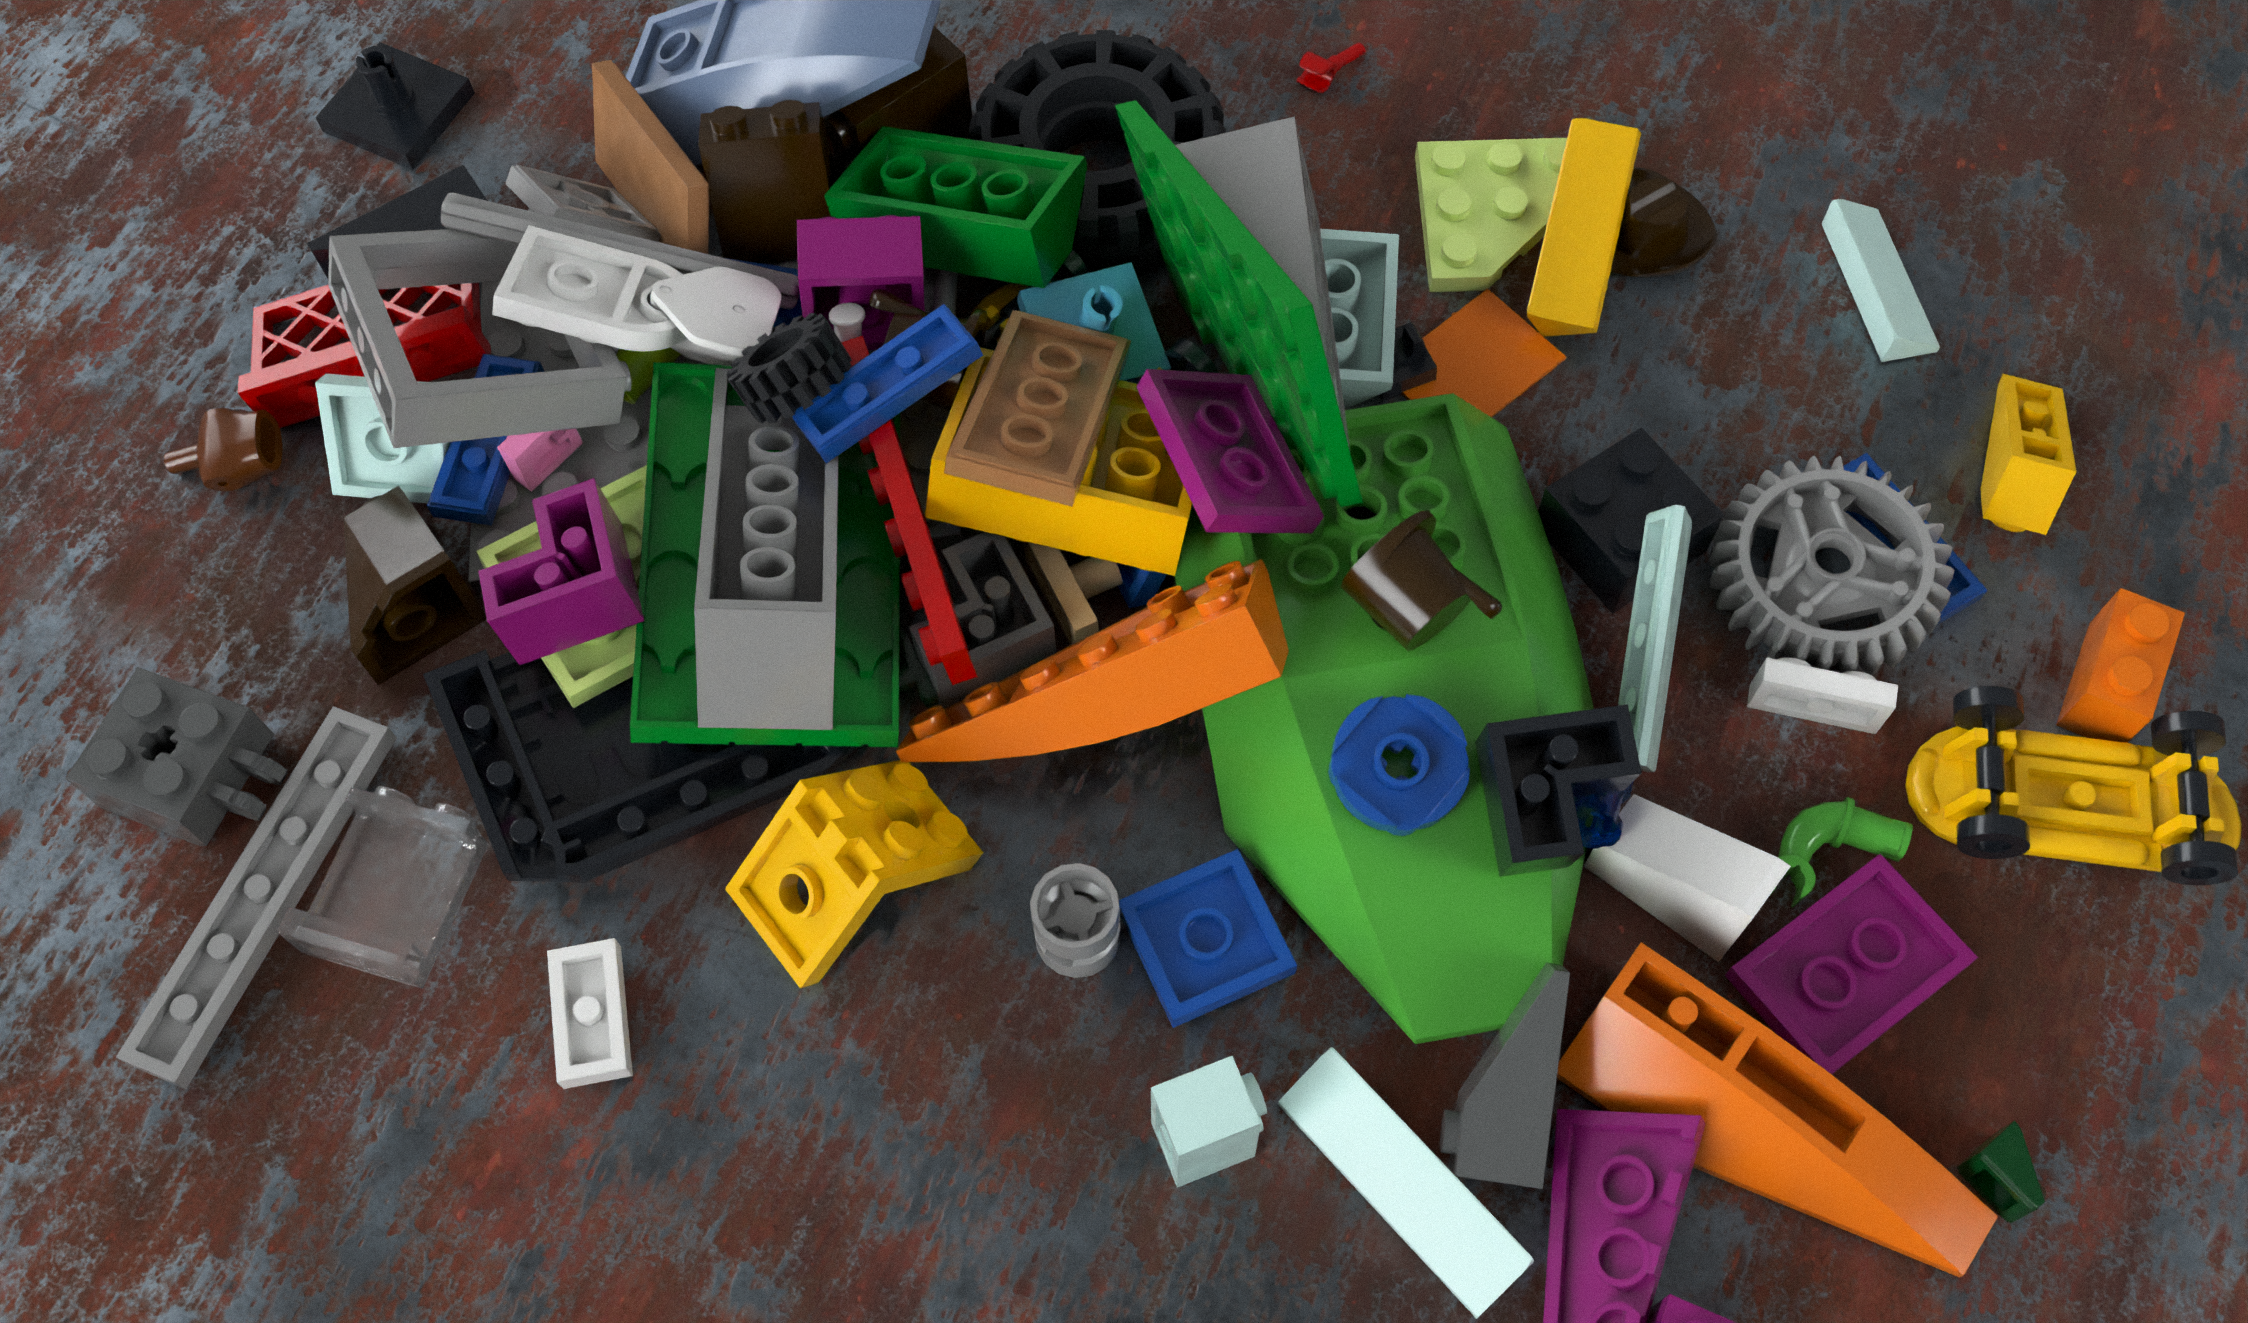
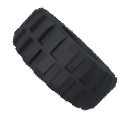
(1068, 97)

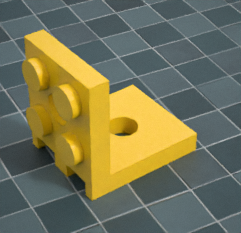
(850, 844)

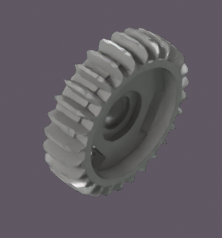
(1799, 596)

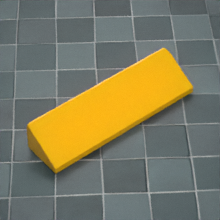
(1583, 228)

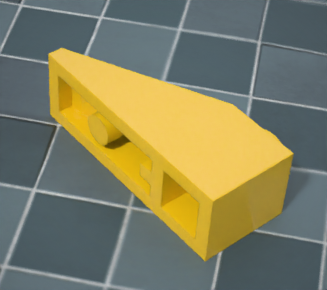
(2027, 456)

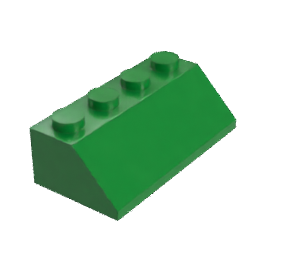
(978, 202)

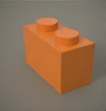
(2121, 668)

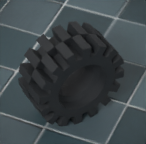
(789, 368)

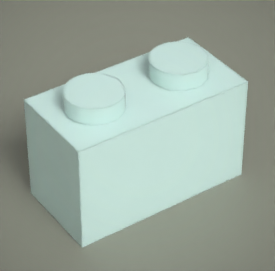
(1207, 1119)

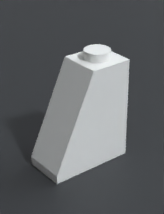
(1687, 874)

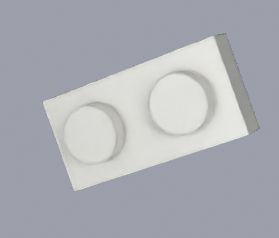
(1821, 695)
(589, 1013)

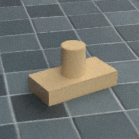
(1069, 587)

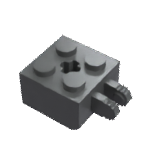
(176, 758)

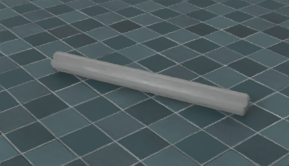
(510, 223)

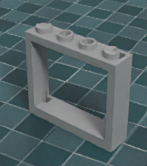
(464, 407)

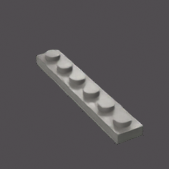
(252, 901)

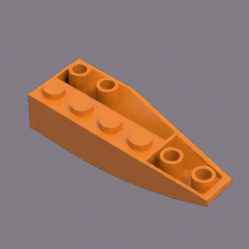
(1769, 1115)

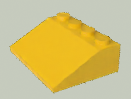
(1124, 511)

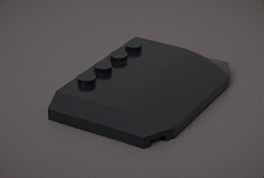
(570, 789)

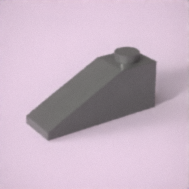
(1509, 1096)

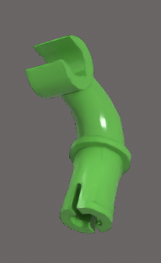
(1837, 825)

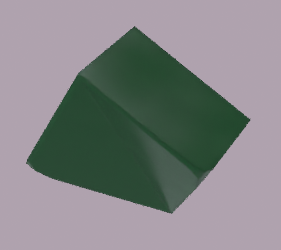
(2005, 1174)

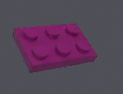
(1229, 452)
(1851, 966)

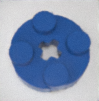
(1397, 724)

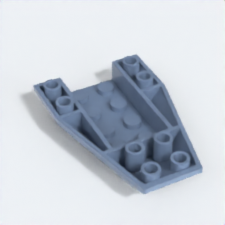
(772, 53)

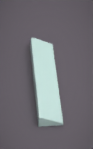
(1654, 627)
(1405, 1182)

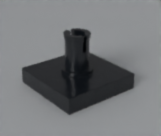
(395, 105)

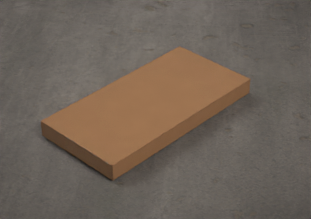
(647, 162)
(1039, 408)

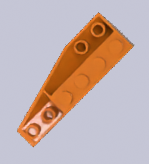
(1121, 680)

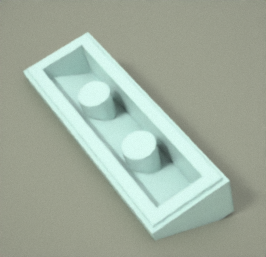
(1878, 281)

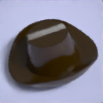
(1661, 228)

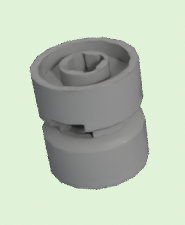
(1074, 905)

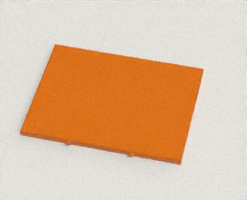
(1486, 355)

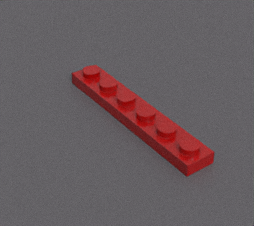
(910, 536)

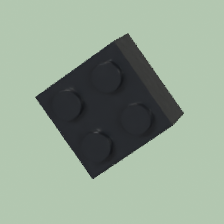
(1601, 512)

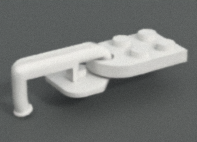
(641, 301)

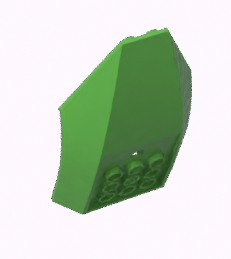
(1421, 911)

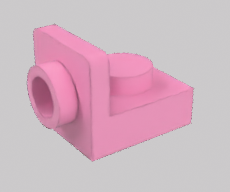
(538, 454)

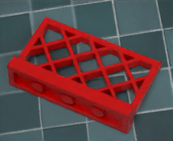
(432, 339)

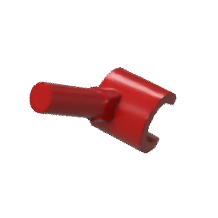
(1321, 71)

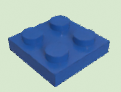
(1206, 937)

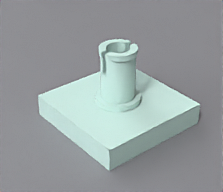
(359, 447)

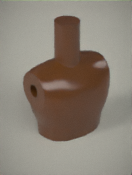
(231, 449)

